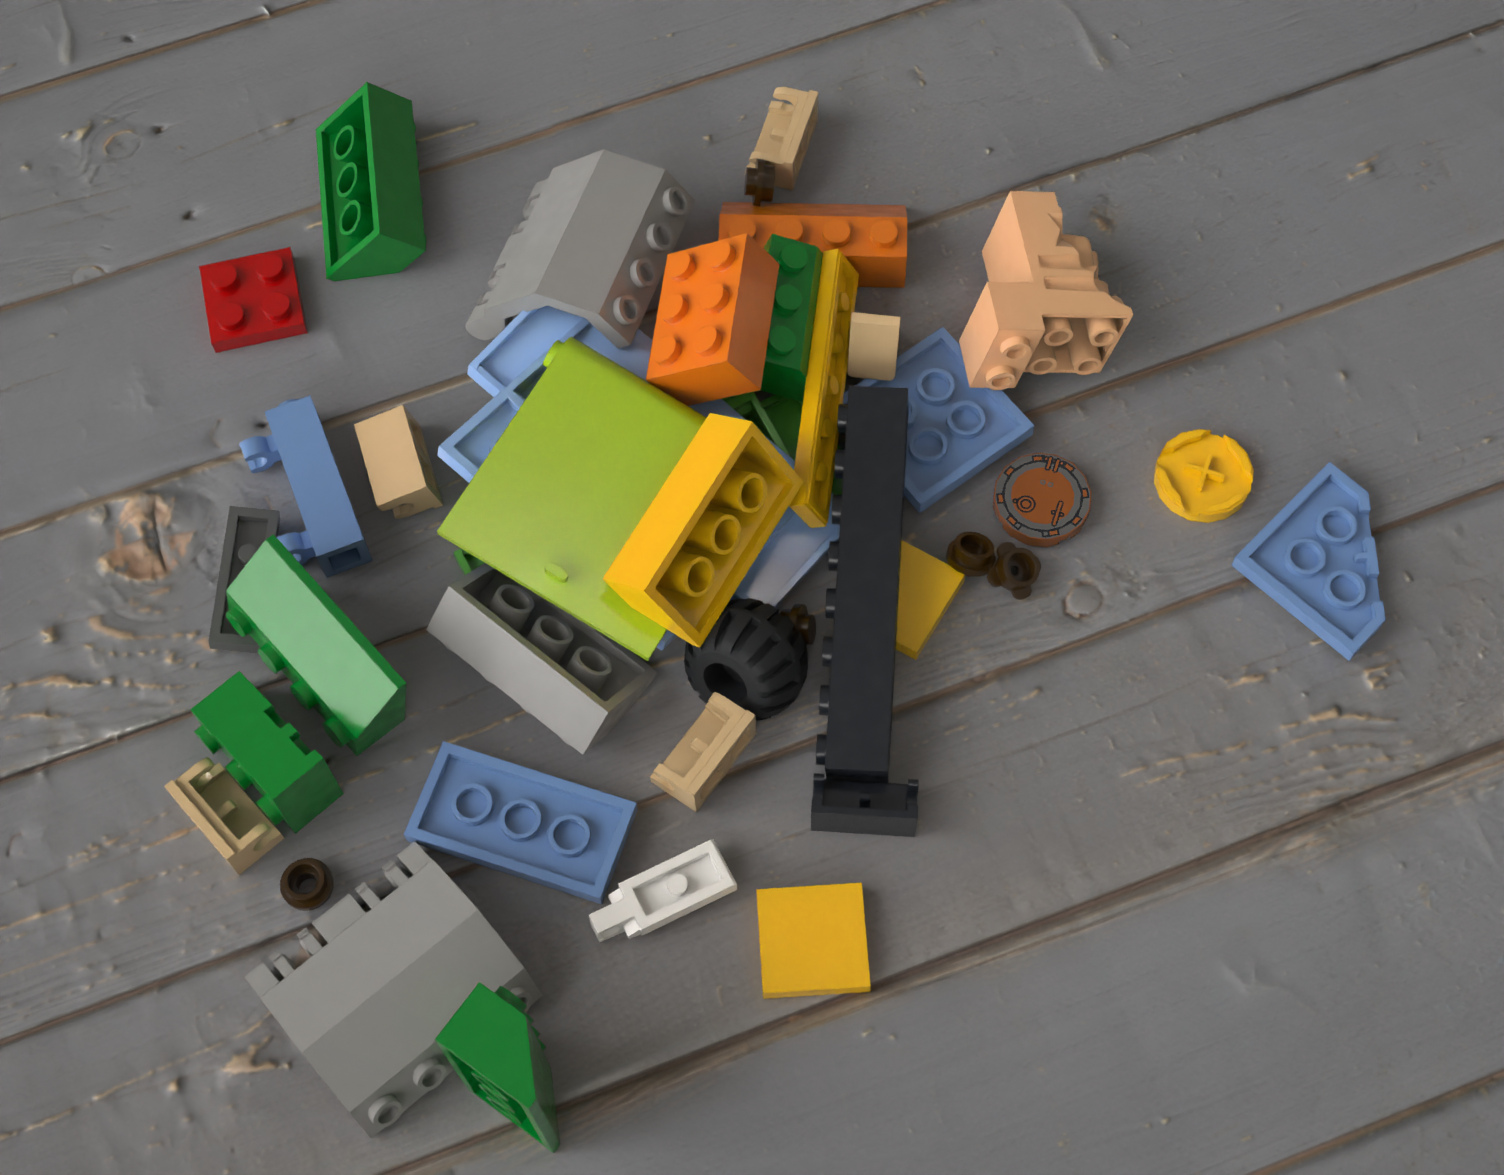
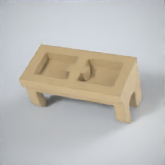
(787, 134)
(398, 463)
(706, 752)
(224, 814)

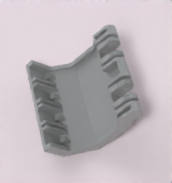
(588, 246)
(388, 987)

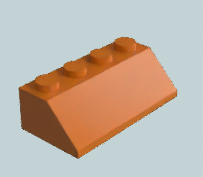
(866, 234)

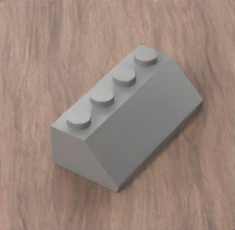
(540, 656)

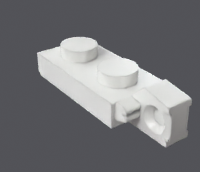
(665, 893)

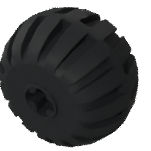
(750, 659)

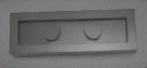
(244, 535)

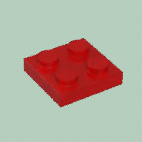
(253, 299)

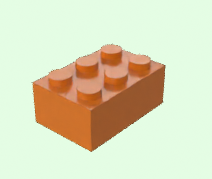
(713, 320)

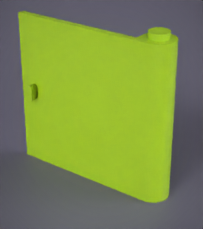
(574, 486)

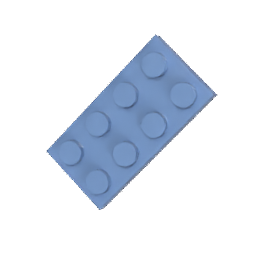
(521, 822)

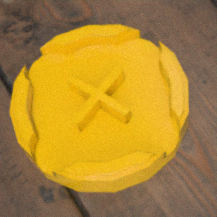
(1203, 476)

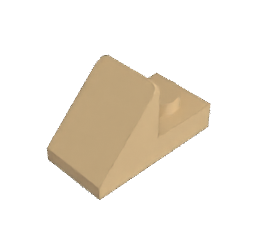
(873, 346)

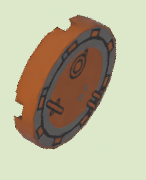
(1042, 499)

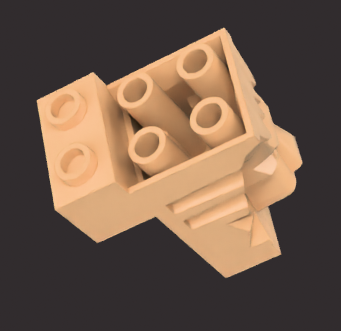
(1041, 300)

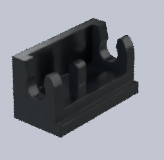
(864, 807)

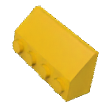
(704, 528)

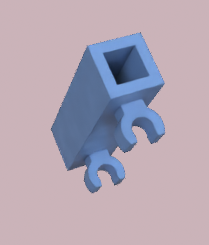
(317, 485)

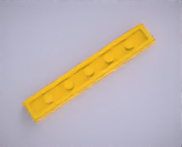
(824, 388)

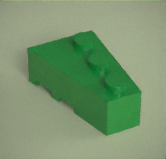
(265, 753)

